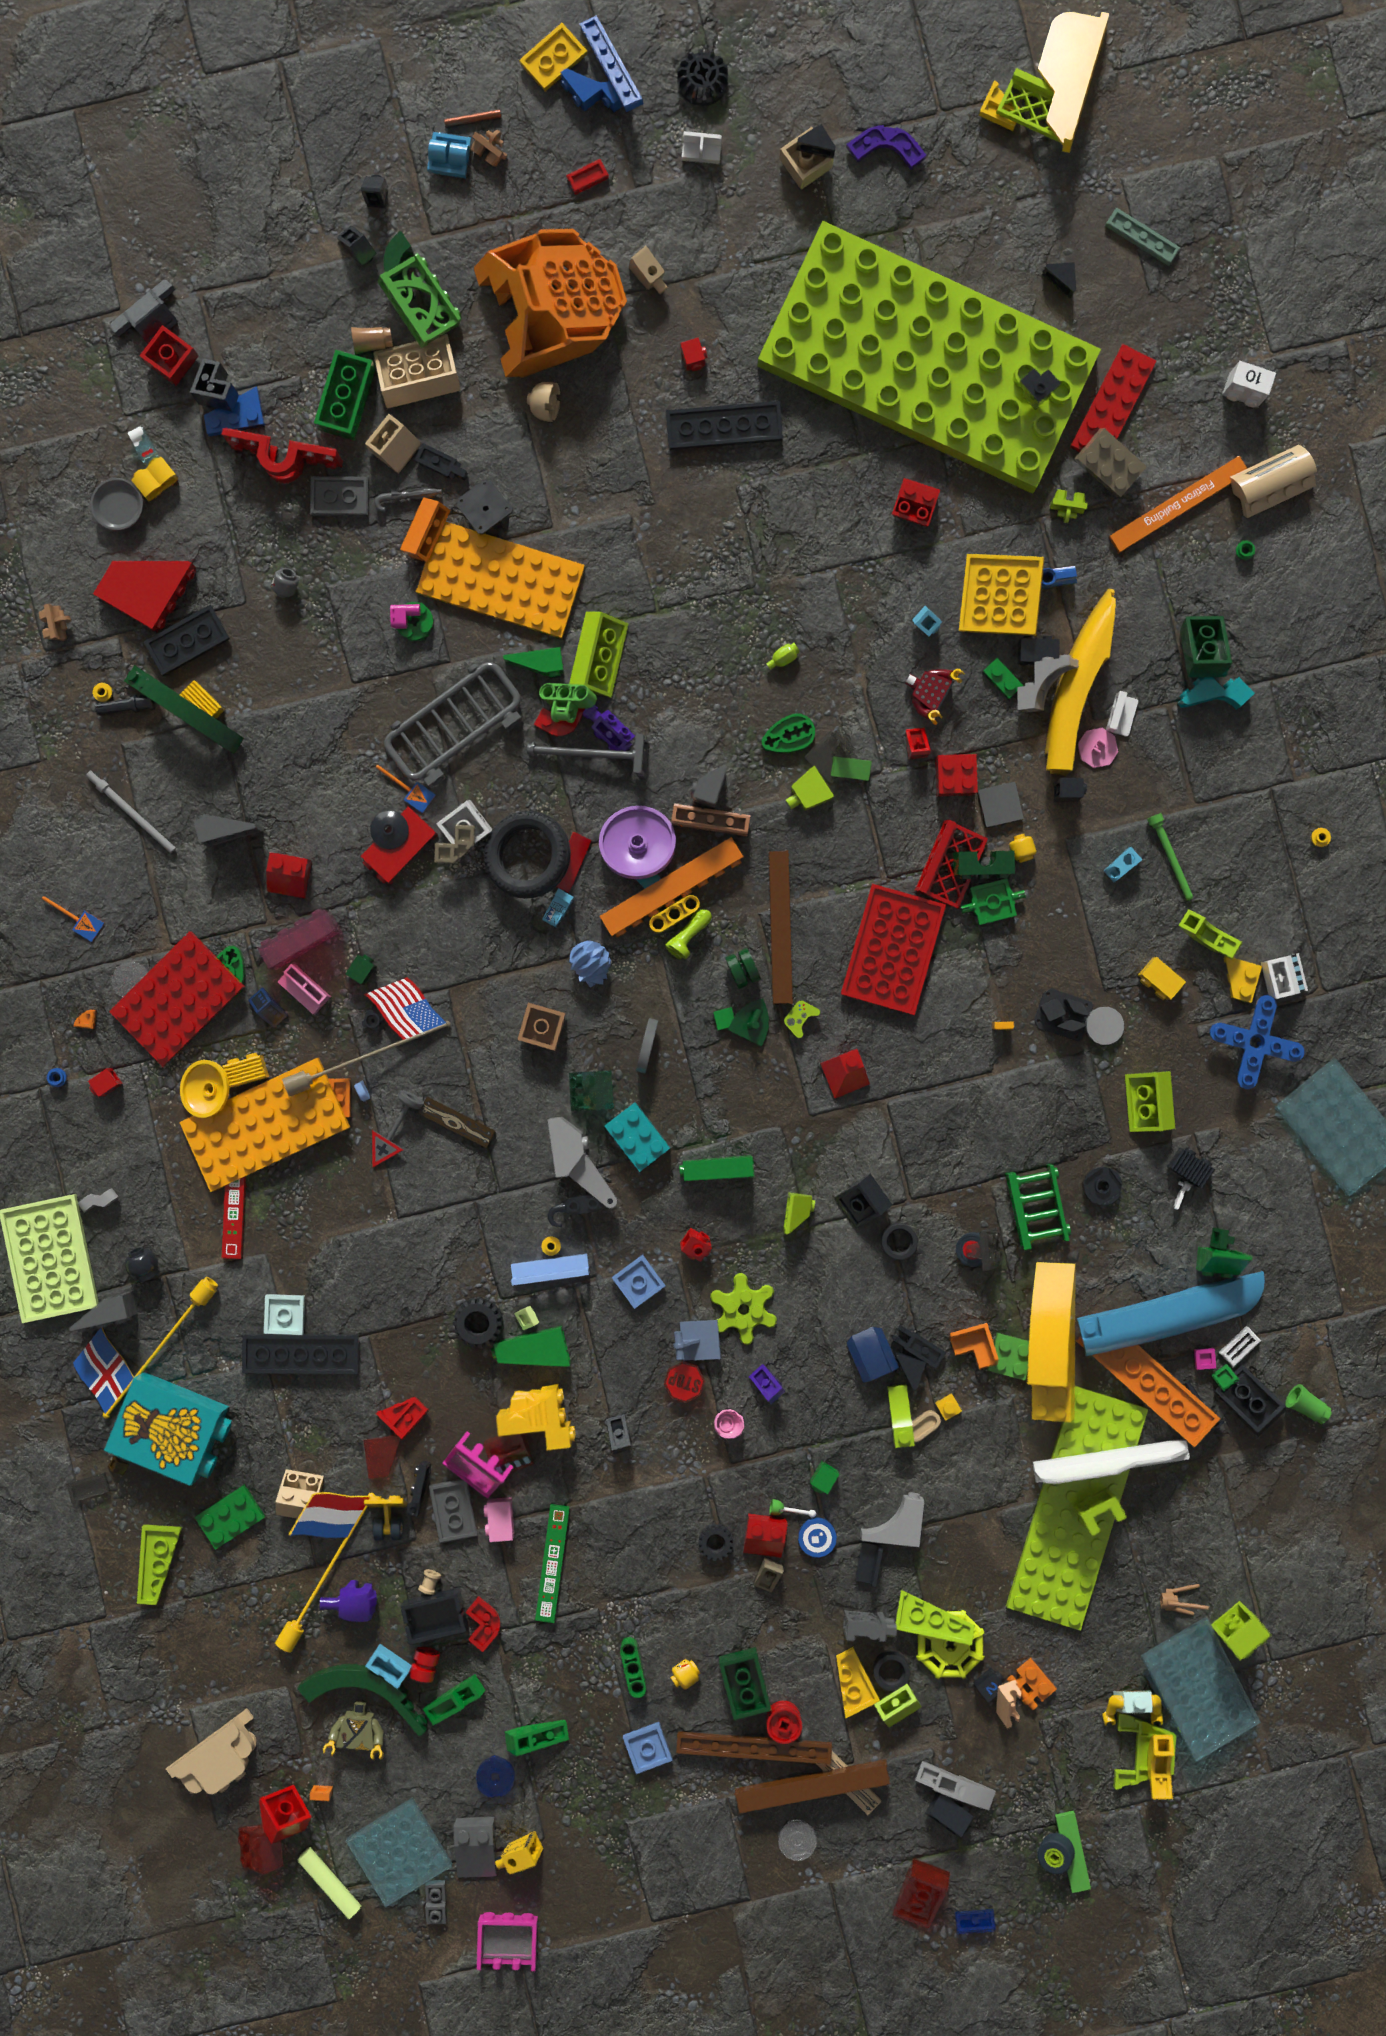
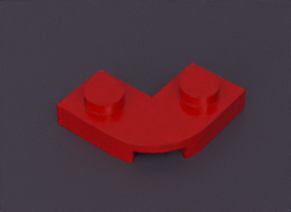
(559, 728)
(488, 1620)

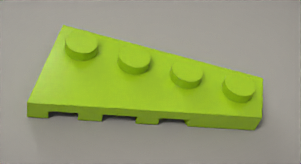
(156, 1554)
(928, 1620)

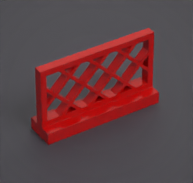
(935, 861)

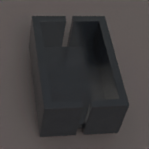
(434, 1616)

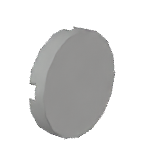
(1104, 1025)

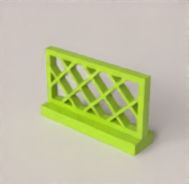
(1029, 86)

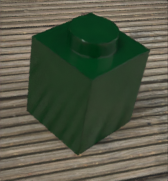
(361, 969)

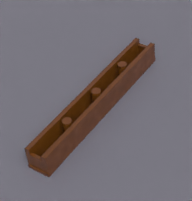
(780, 927)
(812, 1786)

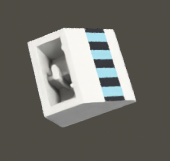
(1284, 976)

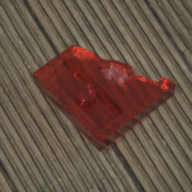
(380, 1455)

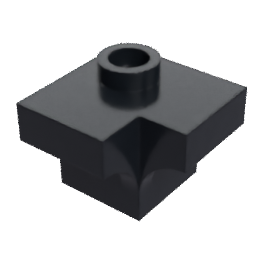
(1038, 387)

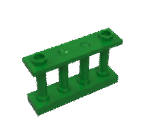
(1022, 1219)

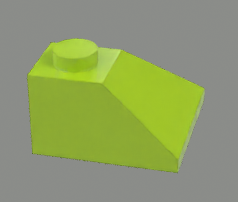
(797, 1210)

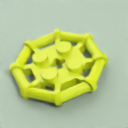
(952, 1656)

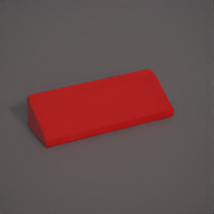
(578, 847)

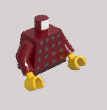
(932, 691)

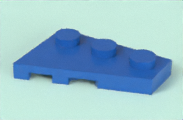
(245, 415)

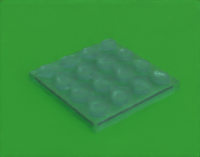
(399, 1852)

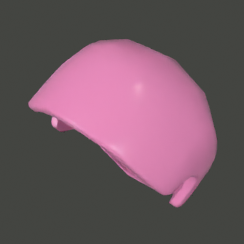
(728, 1424)

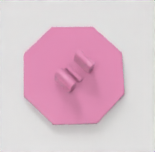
(1097, 747)

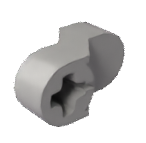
(92, 1200)

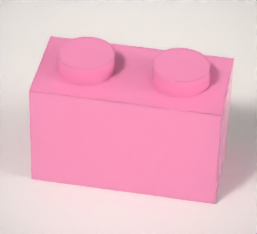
(500, 1519)

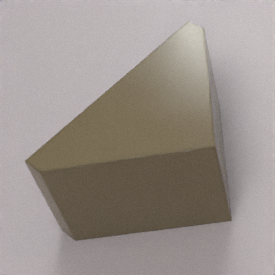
(768, 1574)

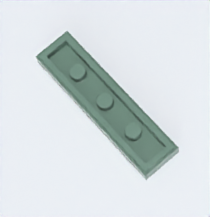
(1142, 236)

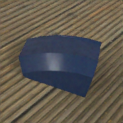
(871, 1354)

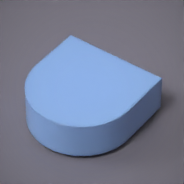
(362, 1091)

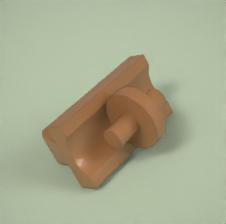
(482, 143)
(56, 622)

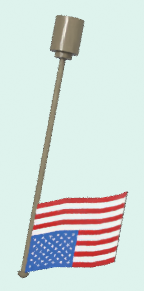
(405, 1013)

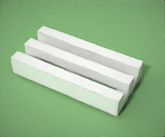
(1236, 1339)

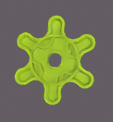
(744, 1295)

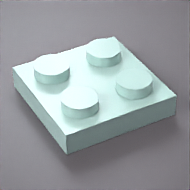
(284, 1314)

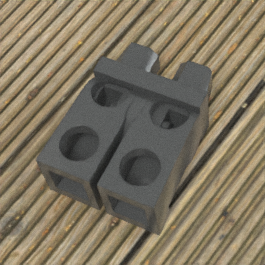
(869, 1625)

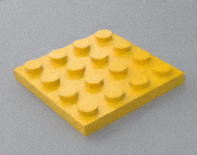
(1001, 594)

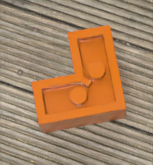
(977, 1340)

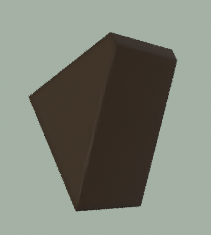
(118, 1466)

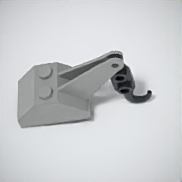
(571, 1159)

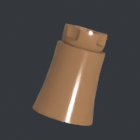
(371, 339)

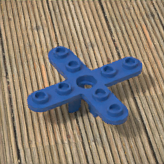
(1269, 1045)

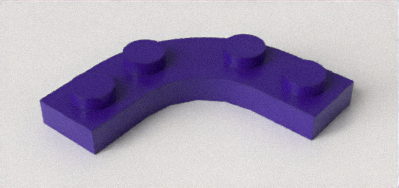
(890, 138)

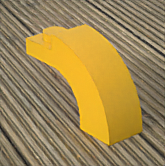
(1159, 1766)

